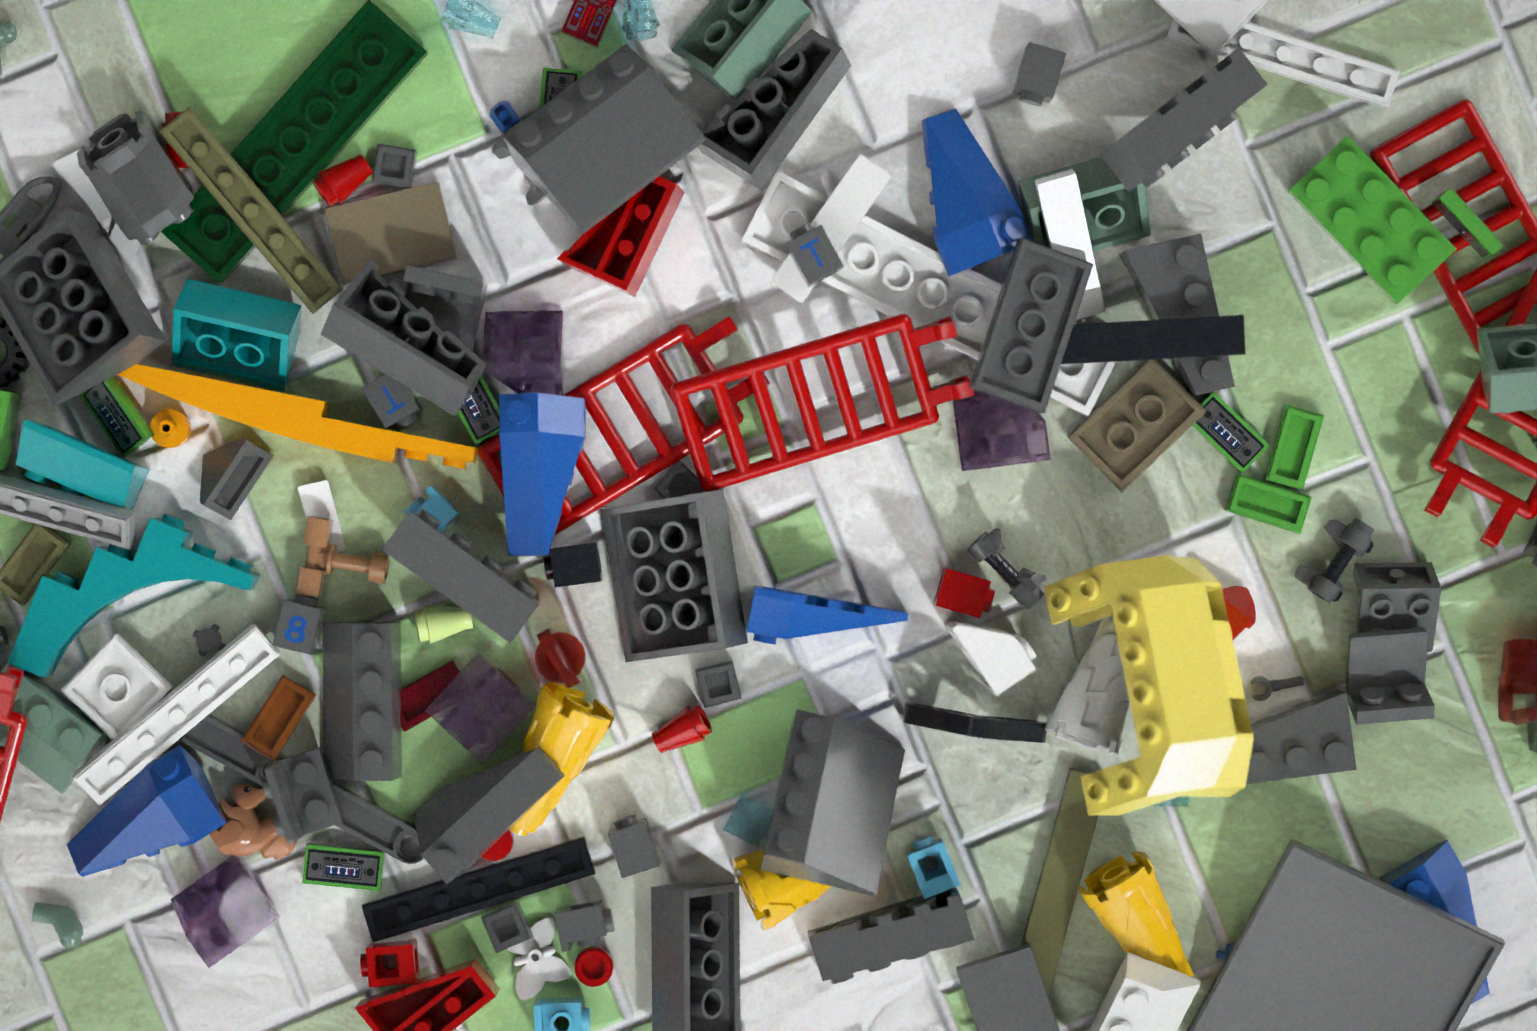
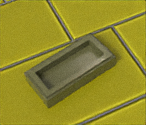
(30, 561)

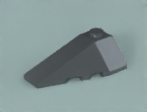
(477, 811)

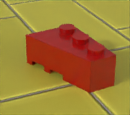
(627, 239)
(431, 1003)

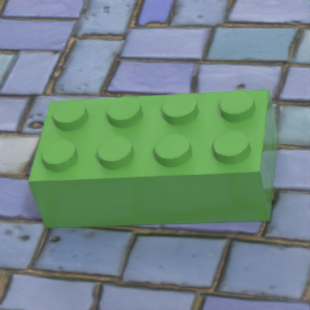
(1372, 220)

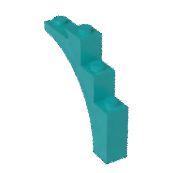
(64, 608)

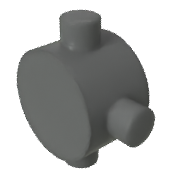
(208, 640)

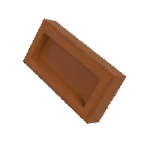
(278, 718)

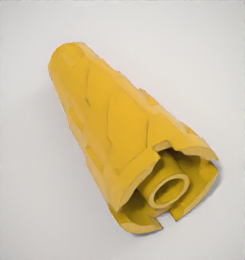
(568, 733)
(772, 893)
(1135, 910)

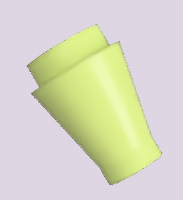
(441, 622)

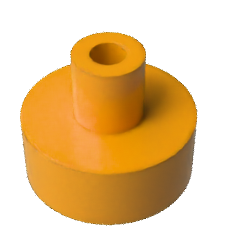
(179, 428)

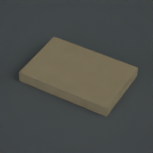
(391, 231)
(1136, 424)

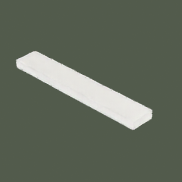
(1305, 62)
(176, 714)

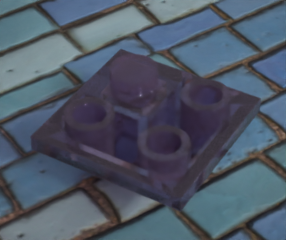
(525, 350)
(998, 433)
(223, 910)

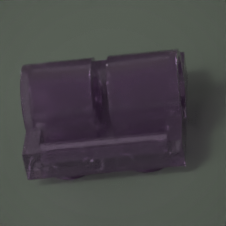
(480, 707)

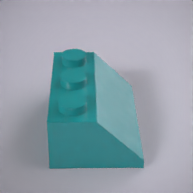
(235, 334)
(78, 466)

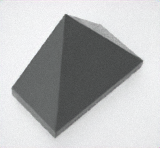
(231, 474)

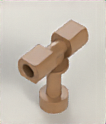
(323, 558)

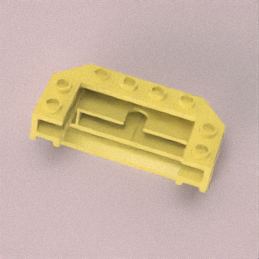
(1177, 678)

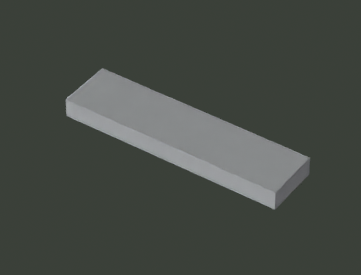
(67, 512)

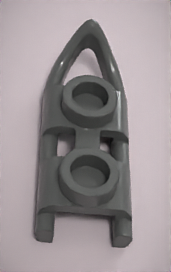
(28, 213)

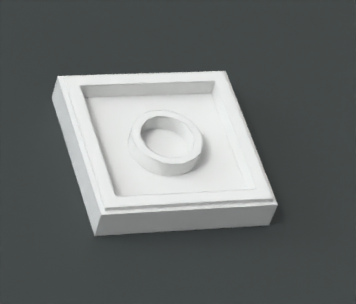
(116, 687)

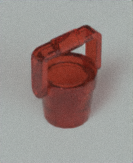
(560, 657)
(1517, 677)

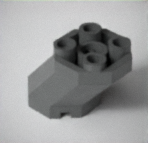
(136, 177)

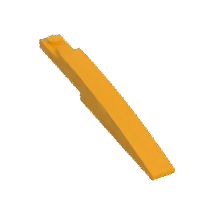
(295, 417)

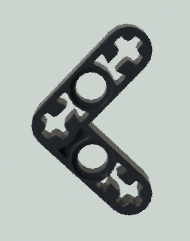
(975, 725)

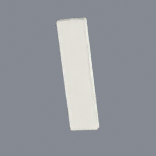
(839, 219)
(1068, 230)

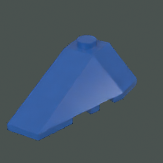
(972, 204)
(538, 458)
(795, 614)
(157, 809)
(1440, 881)

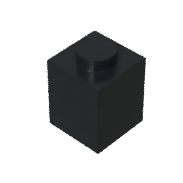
(574, 565)

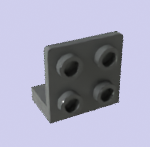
(450, 299)
(1397, 597)
(1388, 676)
(301, 795)

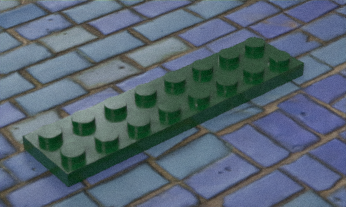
(304, 132)

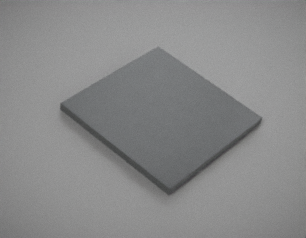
(1345, 956)

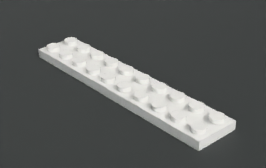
(906, 278)

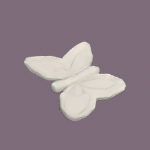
(538, 960)

